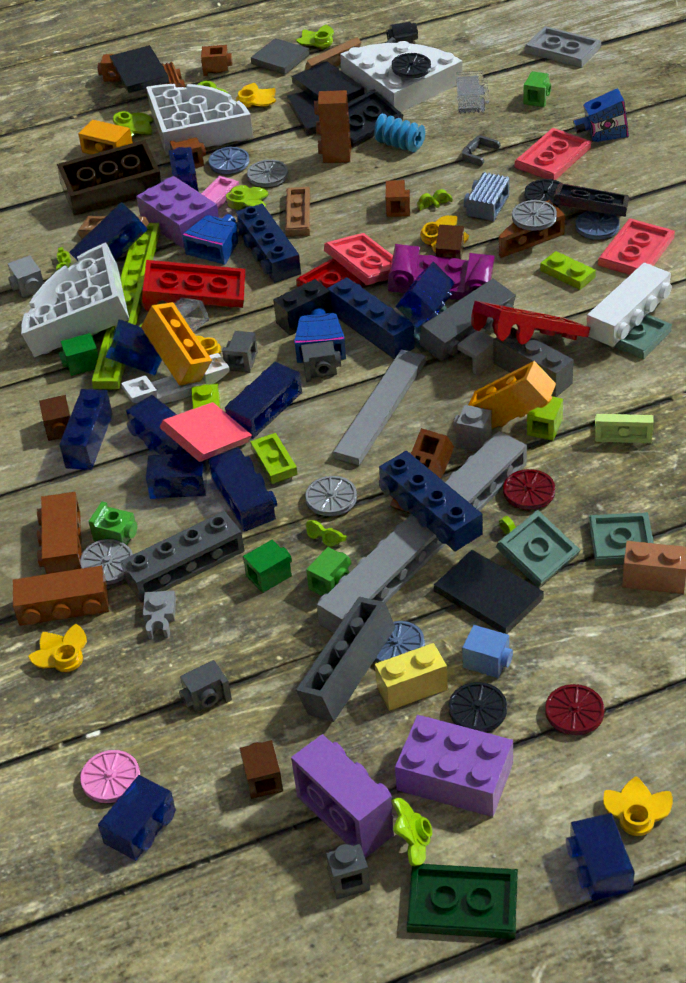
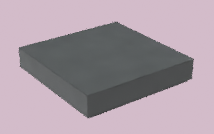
(280, 56)

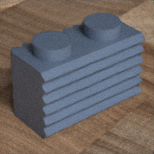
(487, 196)

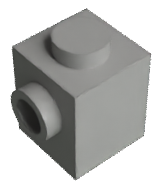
(25, 276)
(473, 427)

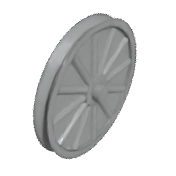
(267, 173)
(534, 215)
(331, 495)
(108, 554)

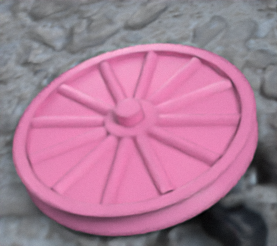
(108, 775)

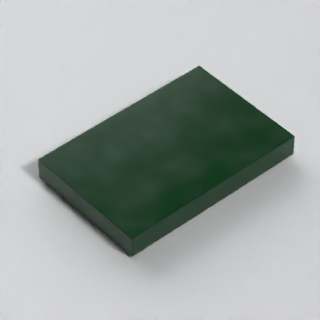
(463, 901)

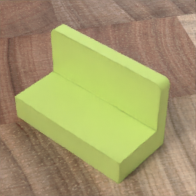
(623, 428)

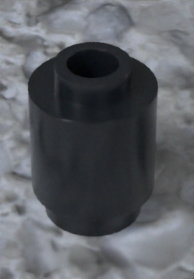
(403, 32)

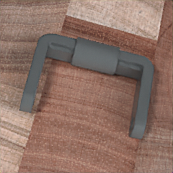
(473, 144)

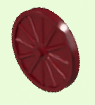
(529, 489)
(574, 709)

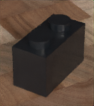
(300, 303)

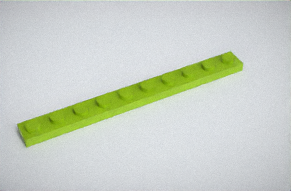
(108, 372)

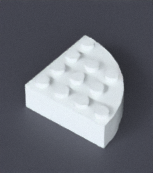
(373, 70)
(198, 113)
(75, 302)

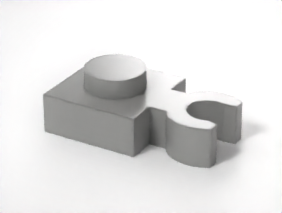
(158, 611)

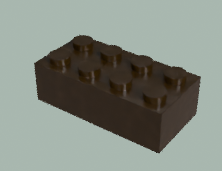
(108, 177)

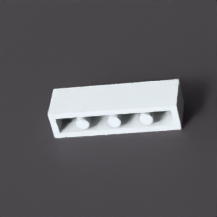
(628, 304)

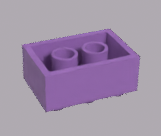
(174, 207)
(454, 765)
(343, 795)

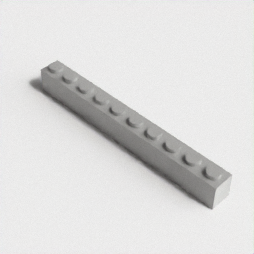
(412, 545)

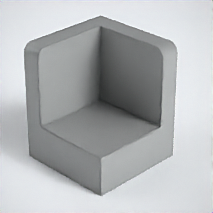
(480, 348)

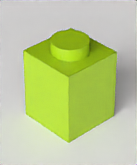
(545, 421)

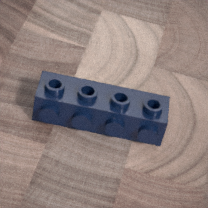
(268, 243)
(371, 318)
(431, 501)

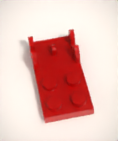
(206, 283)
(526, 321)

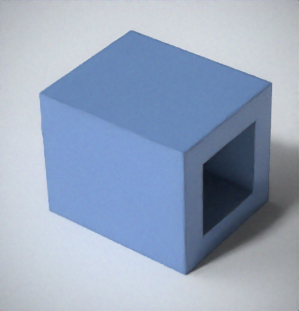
(486, 651)

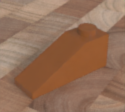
(517, 239)
(432, 451)

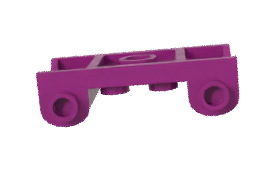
(466, 274)

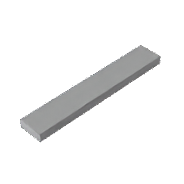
(379, 407)

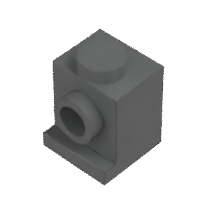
(241, 351)
(320, 360)
(204, 687)
(346, 862)

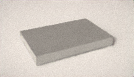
(563, 46)

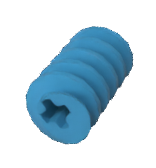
(399, 133)

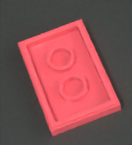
(552, 154)
(634, 245)
(361, 257)
(205, 431)

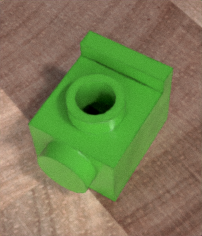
(536, 89)
(112, 524)
(327, 571)

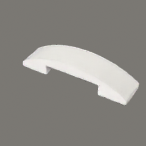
(168, 389)

